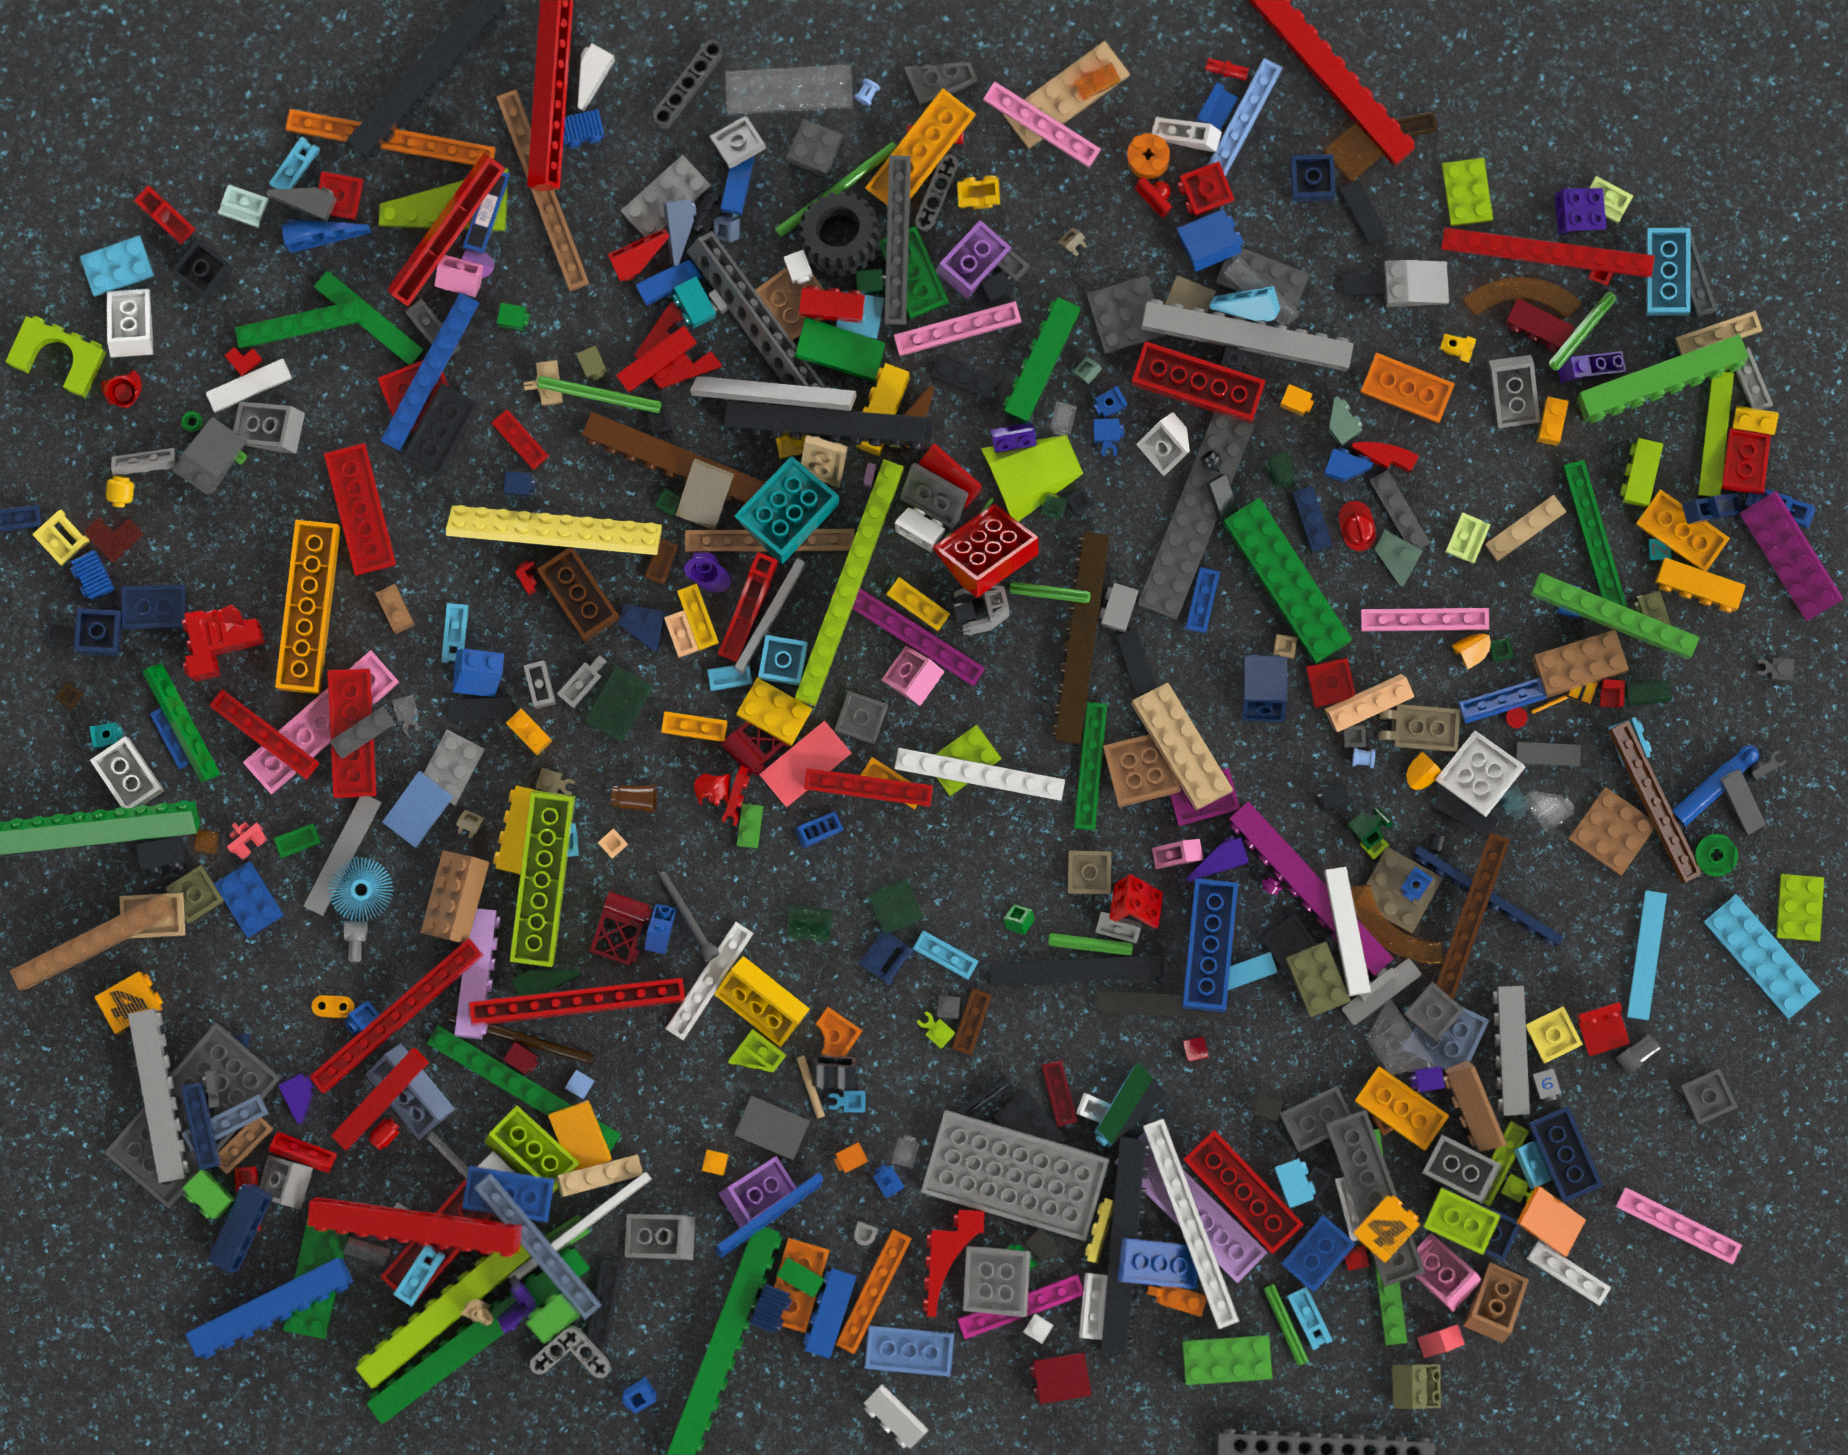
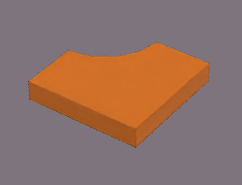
(838, 1033)

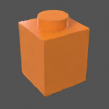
(850, 1158)

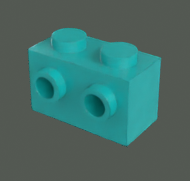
(693, 302)

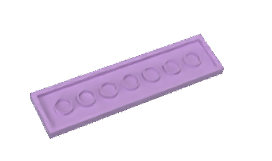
(1231, 1244)

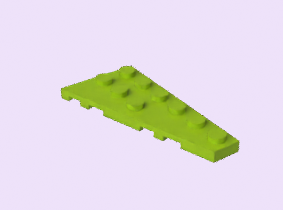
(425, 207)

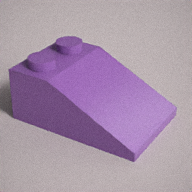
(973, 259)
(757, 1191)

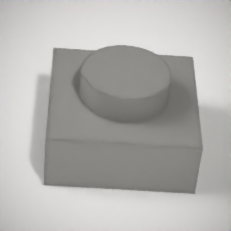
(717, 302)

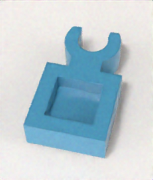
(852, 1101)

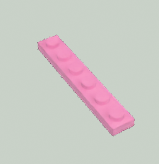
(1041, 124)
(957, 328)
(1425, 619)
(1678, 1225)

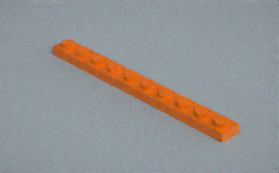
(402, 142)

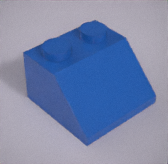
(477, 672)

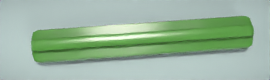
(1050, 592)
(1090, 944)
(1285, 1324)

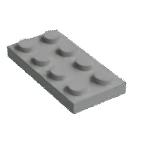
(675, 183)

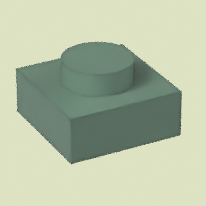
(1087, 370)

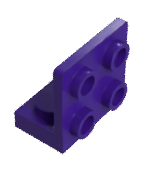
(1580, 210)
(522, 1307)

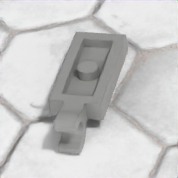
(582, 682)

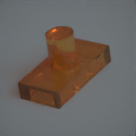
(1097, 81)

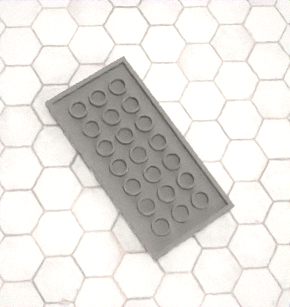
(1015, 1175)

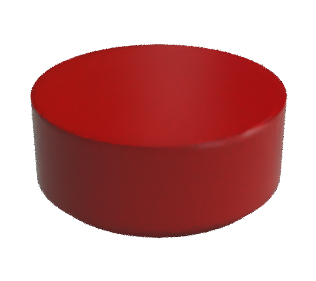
(1516, 717)

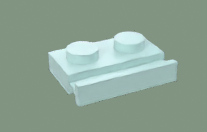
(243, 206)

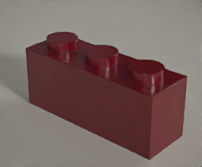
(1538, 325)

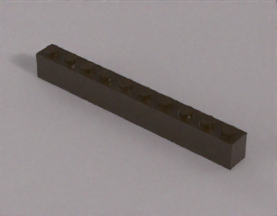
(1081, 640)

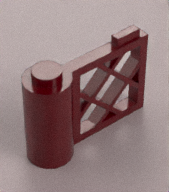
(746, 752)
(625, 911)

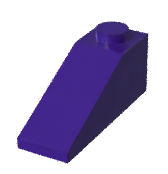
(1223, 858)

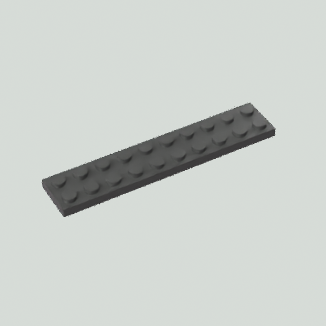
(1193, 519)

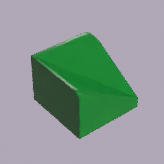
(1019, 919)

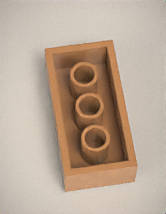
(1580, 663)
(455, 897)

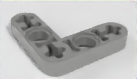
(573, 1346)

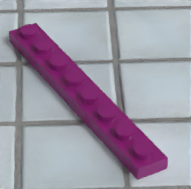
(917, 637)

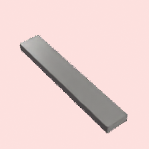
(769, 616)
(343, 851)

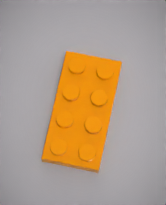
(1694, 542)
(1401, 1108)

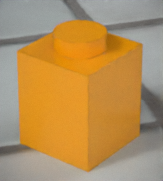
(1297, 400)
(715, 1162)

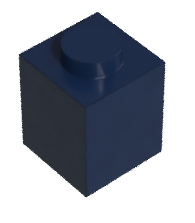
(519, 484)

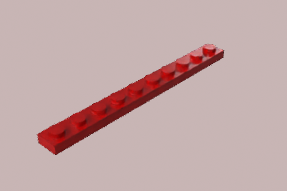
(1548, 252)
(396, 1015)

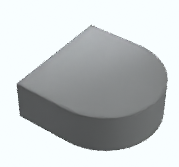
(864, 1233)

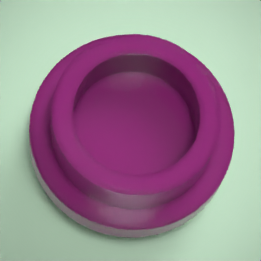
(1271, 885)

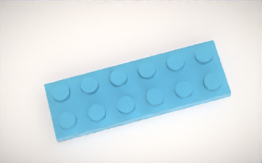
(1761, 956)

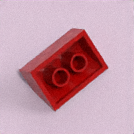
(945, 467)

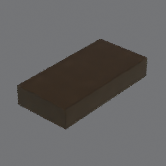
(1418, 124)

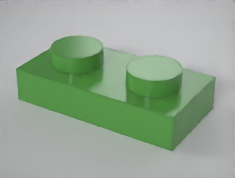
(750, 826)

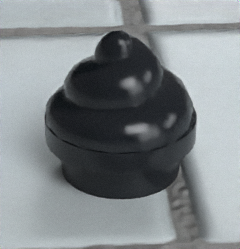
(1211, 461)

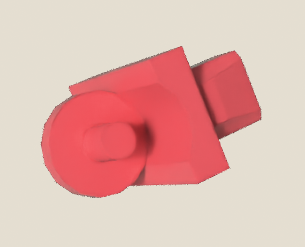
(254, 833)

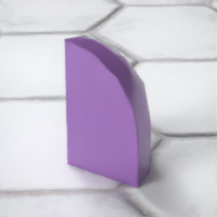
(482, 259)

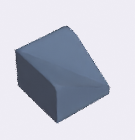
(726, 228)

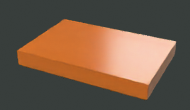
(1551, 1221)

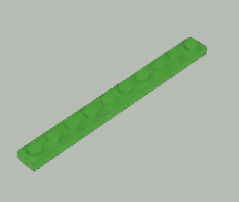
(1390, 1301)

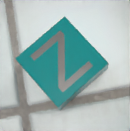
(1658, 550)

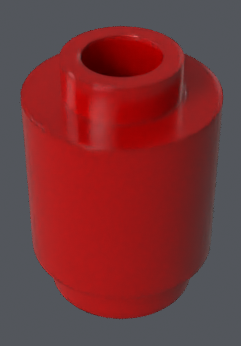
(384, 1133)

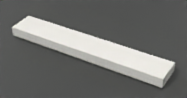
(1347, 931)
(709, 981)

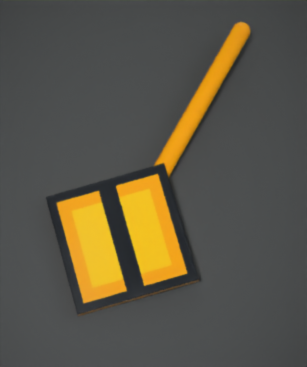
(1583, 695)

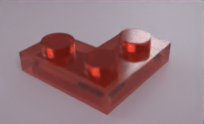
(114, 543)

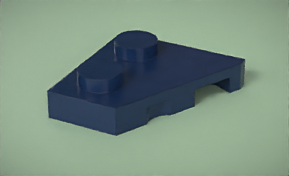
(643, 624)

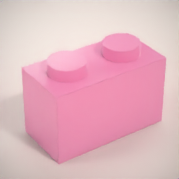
(459, 275)

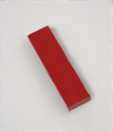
(656, 359)

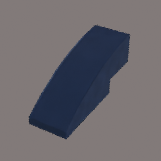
(1712, 508)

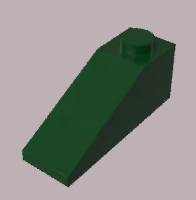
(541, 981)

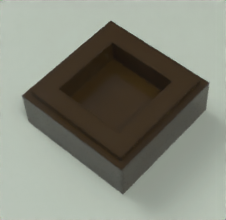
(69, 696)

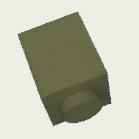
(592, 363)

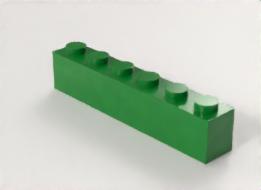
(1042, 360)

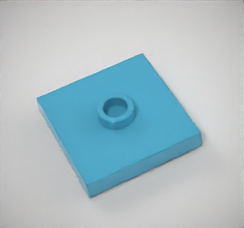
(871, 318)

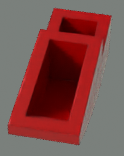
(164, 214)
(1385, 454)

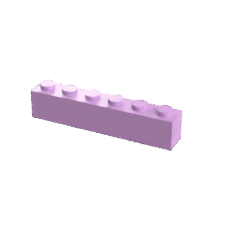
(476, 980)

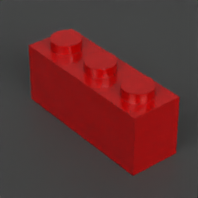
(832, 304)

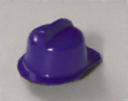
(707, 572)

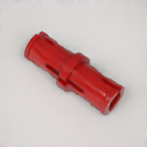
(1227, 69)

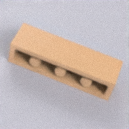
(1369, 702)

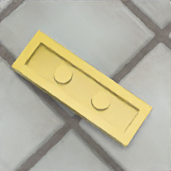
(1100, 1230)

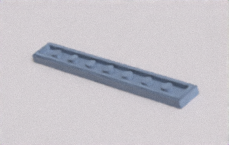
(538, 1247)

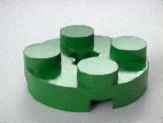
(1722, 865)

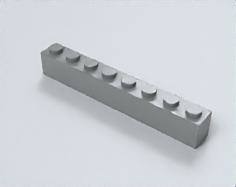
(157, 1095)

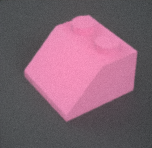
(913, 675)

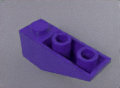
(1591, 366)

